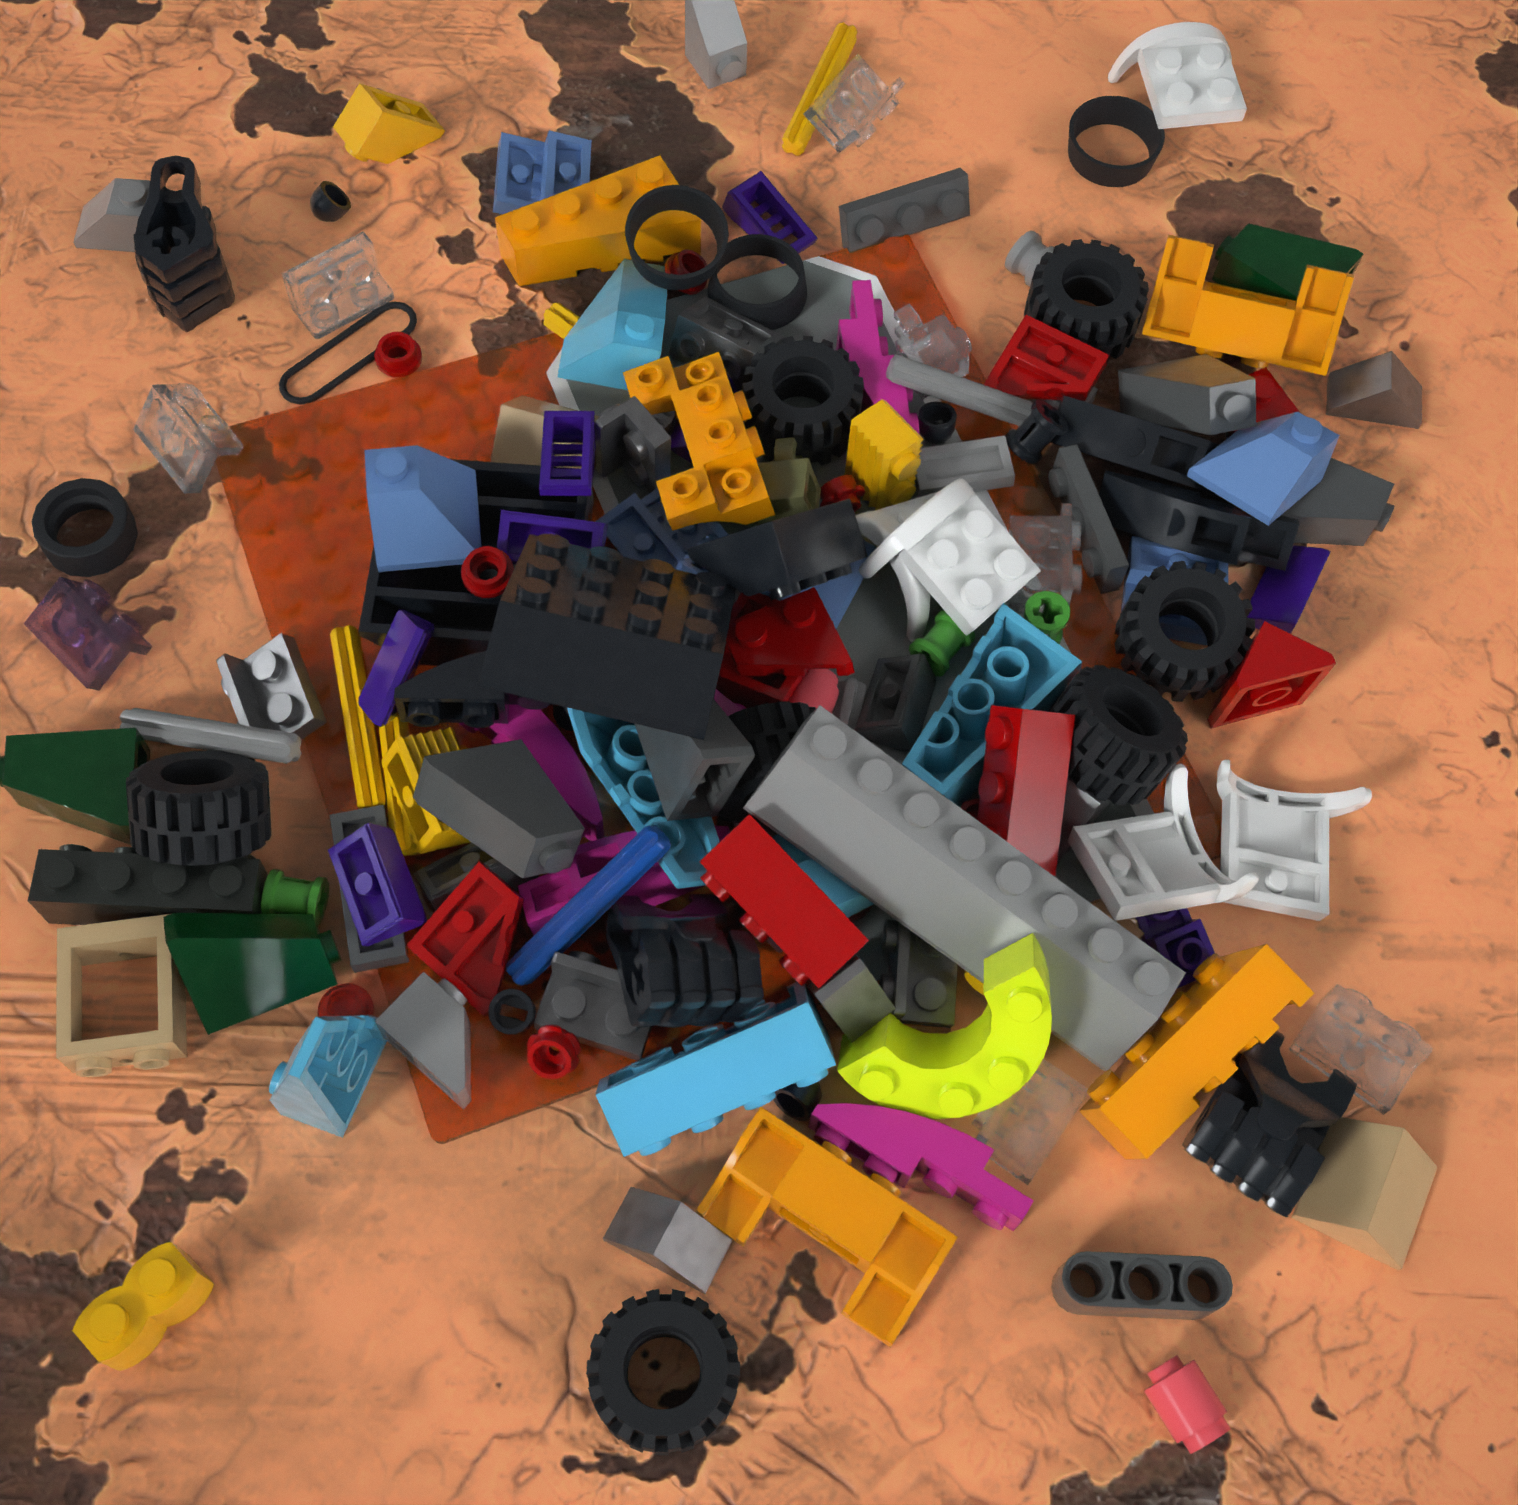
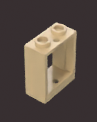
(113, 943)

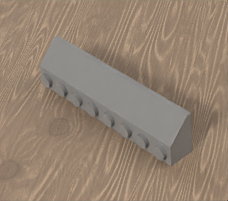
(959, 883)

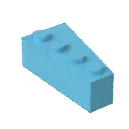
(1008, 668)
(717, 1073)

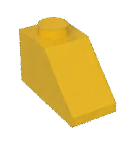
(385, 125)

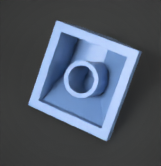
(1268, 464)
(420, 508)

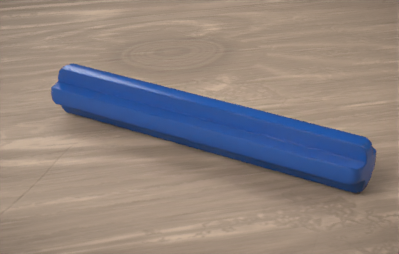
(588, 904)

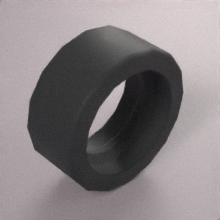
(71, 499)

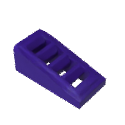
(761, 190)
(567, 428)

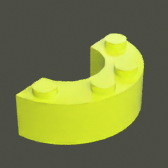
(967, 1067)

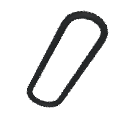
(297, 367)

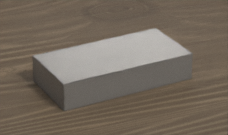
(980, 462)

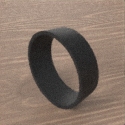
(1119, 112)
(682, 199)
(773, 314)

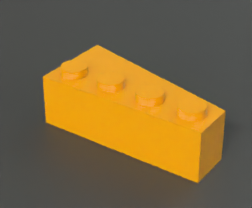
(588, 227)
(1192, 1048)

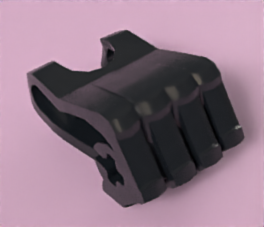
(180, 249)
(680, 965)
(1267, 1127)

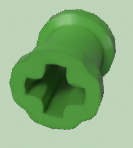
(1054, 615)
(941, 643)
(294, 895)

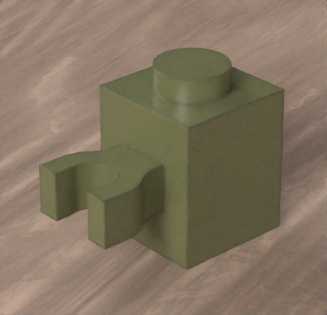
(789, 481)

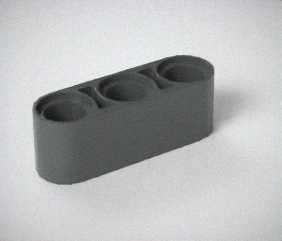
(1165, 1272)

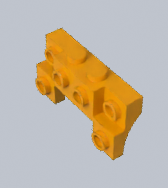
(1245, 322)
(725, 474)
(838, 1208)

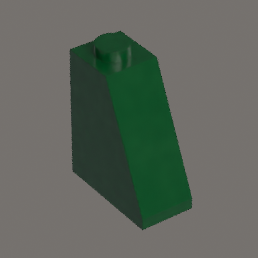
(1276, 260)
(75, 776)
(249, 962)

